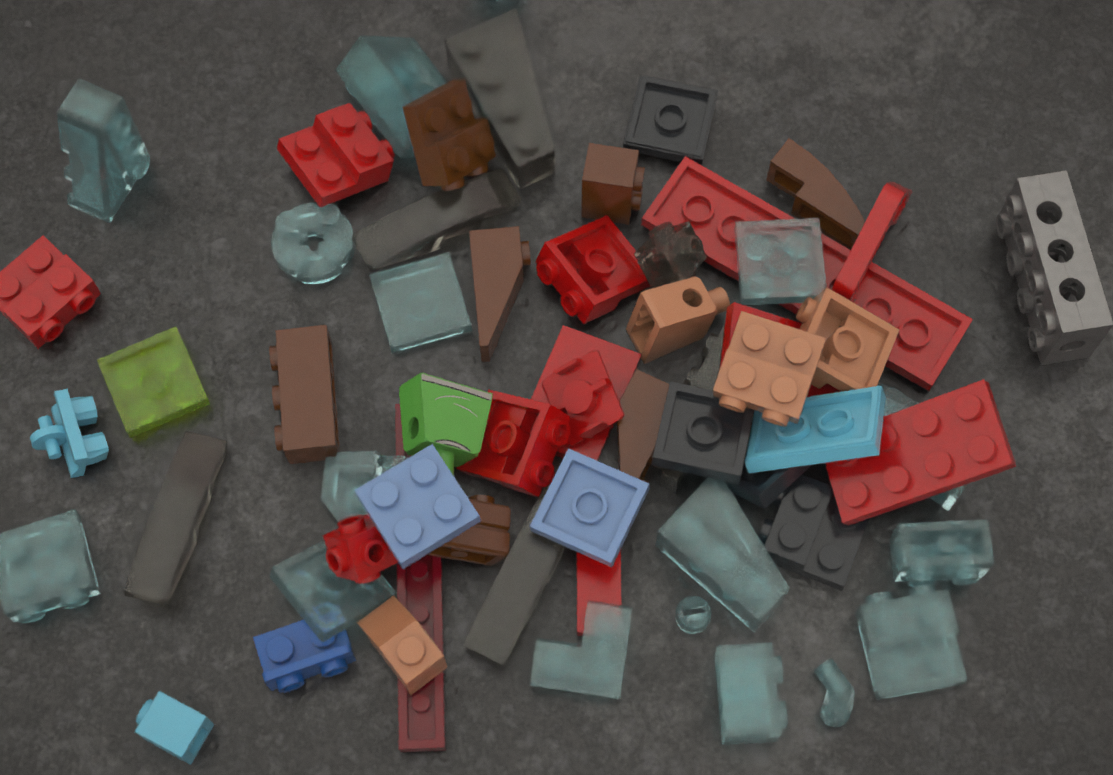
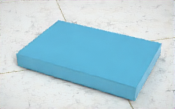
(828, 430)

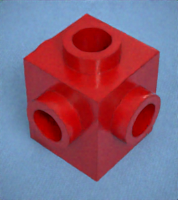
(357, 550)

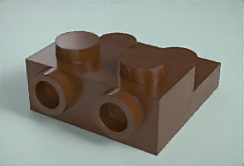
(448, 137)

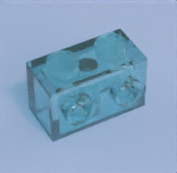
(941, 552)

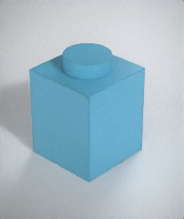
(173, 727)

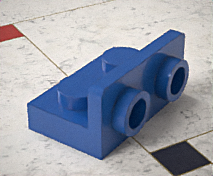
(297, 653)

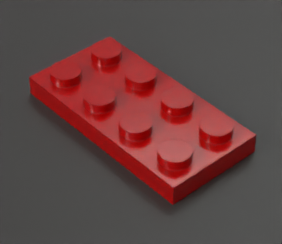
(924, 454)

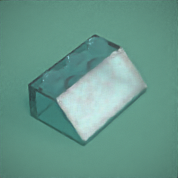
(385, 77)

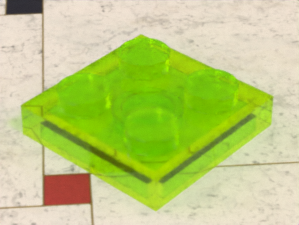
(153, 382)

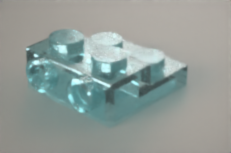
(45, 568)
(911, 641)

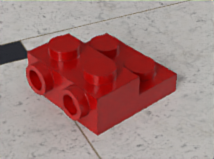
(337, 155)
(591, 269)
(44, 292)
(519, 443)

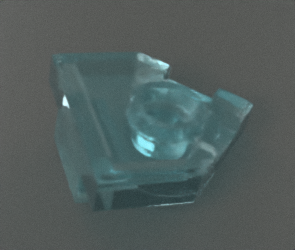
(348, 473)

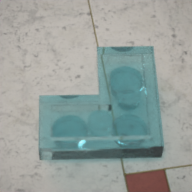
(588, 667)

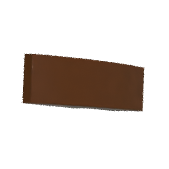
(815, 193)

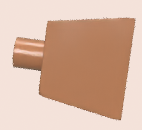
(674, 316)

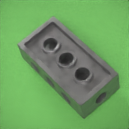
(1053, 268)

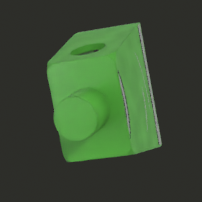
(443, 415)

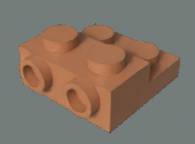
(854, 344)
(768, 369)

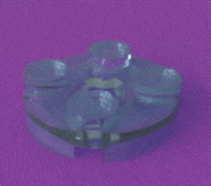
(310, 220)

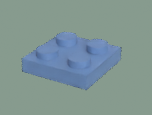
(417, 506)
(589, 507)

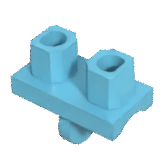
(68, 416)

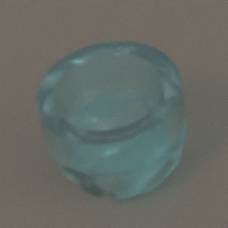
(695, 622)

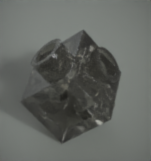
(670, 254)

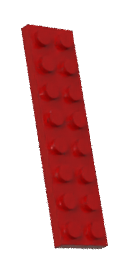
(712, 205)

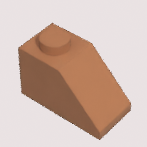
(403, 644)

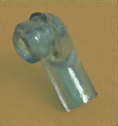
(839, 694)

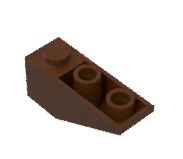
(639, 428)

